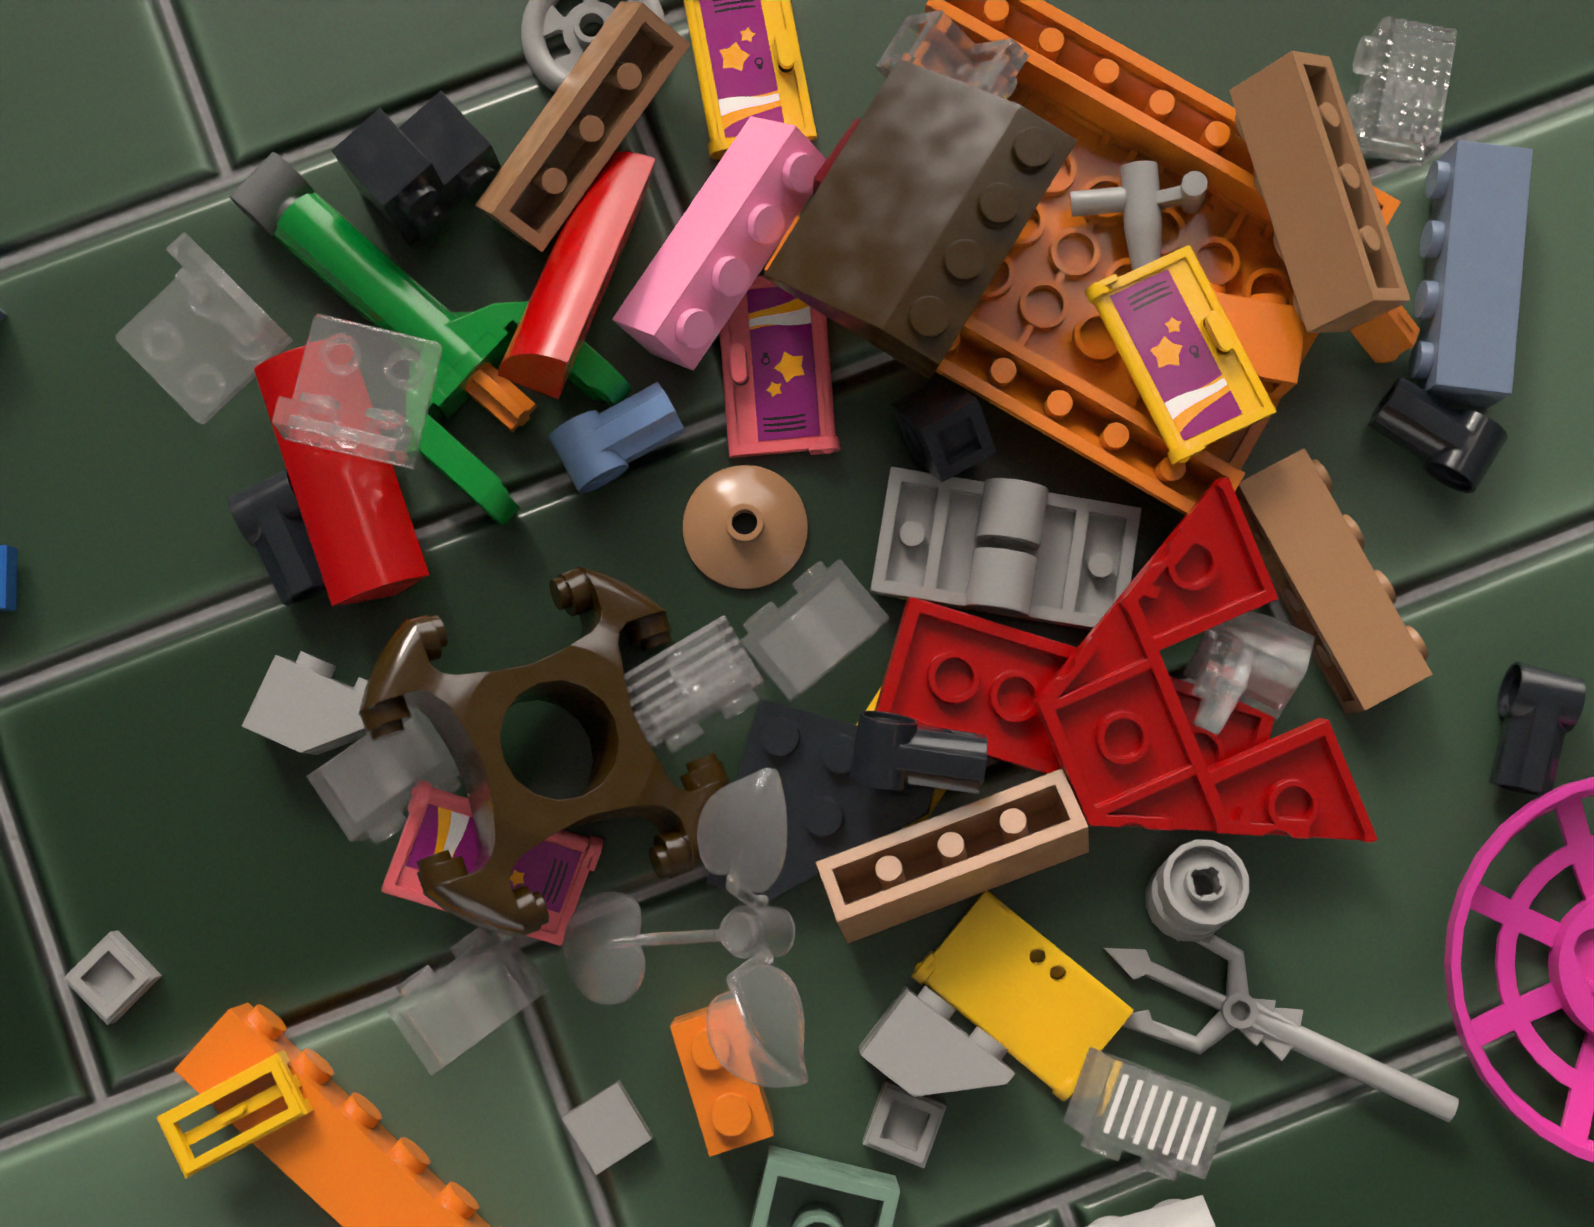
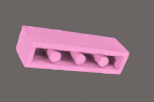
(721, 242)

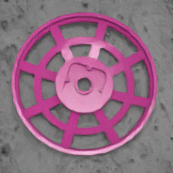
(1569, 966)

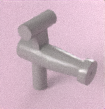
(1141, 205)

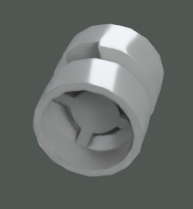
(1197, 890)

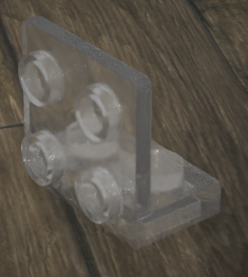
(201, 334)
(361, 391)

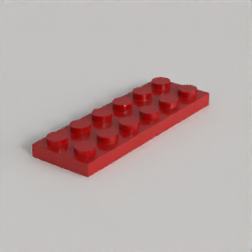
(984, 679)

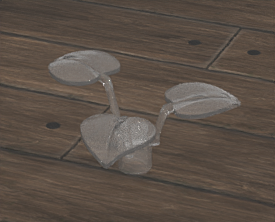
(760, 1021)

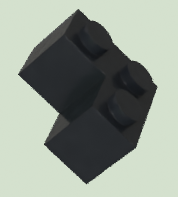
(420, 168)

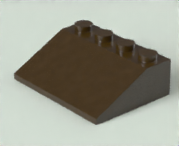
(919, 213)

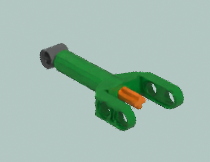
(394, 301)

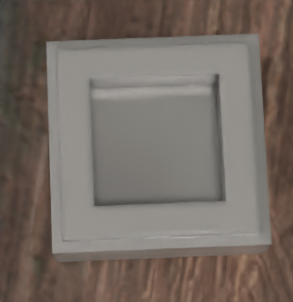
(112, 977)
(904, 1124)
(607, 1127)

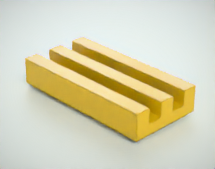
(286, 1086)

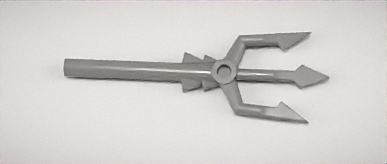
(1275, 1027)

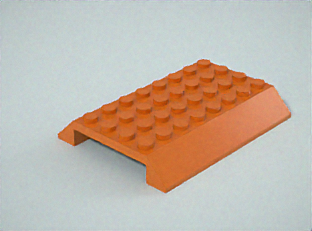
(1033, 334)

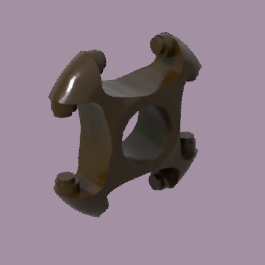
(508, 816)

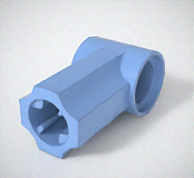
(601, 445)

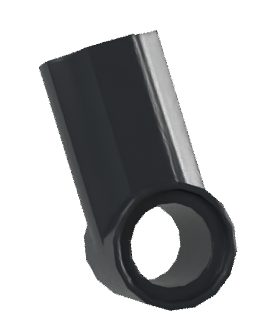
(1452, 442)
(274, 525)
(1536, 714)
(899, 752)

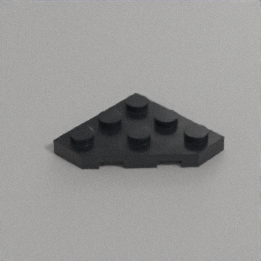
(822, 803)

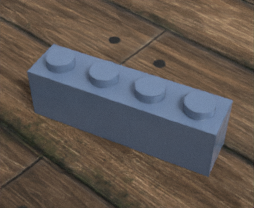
(1472, 273)

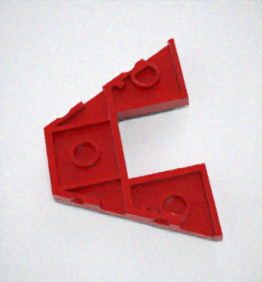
(1125, 729)

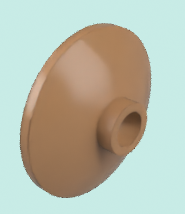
(751, 558)

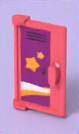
(789, 384)
(445, 822)

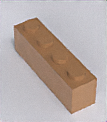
(583, 124)
(1318, 194)
(1330, 584)
(954, 856)

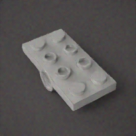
(1003, 548)

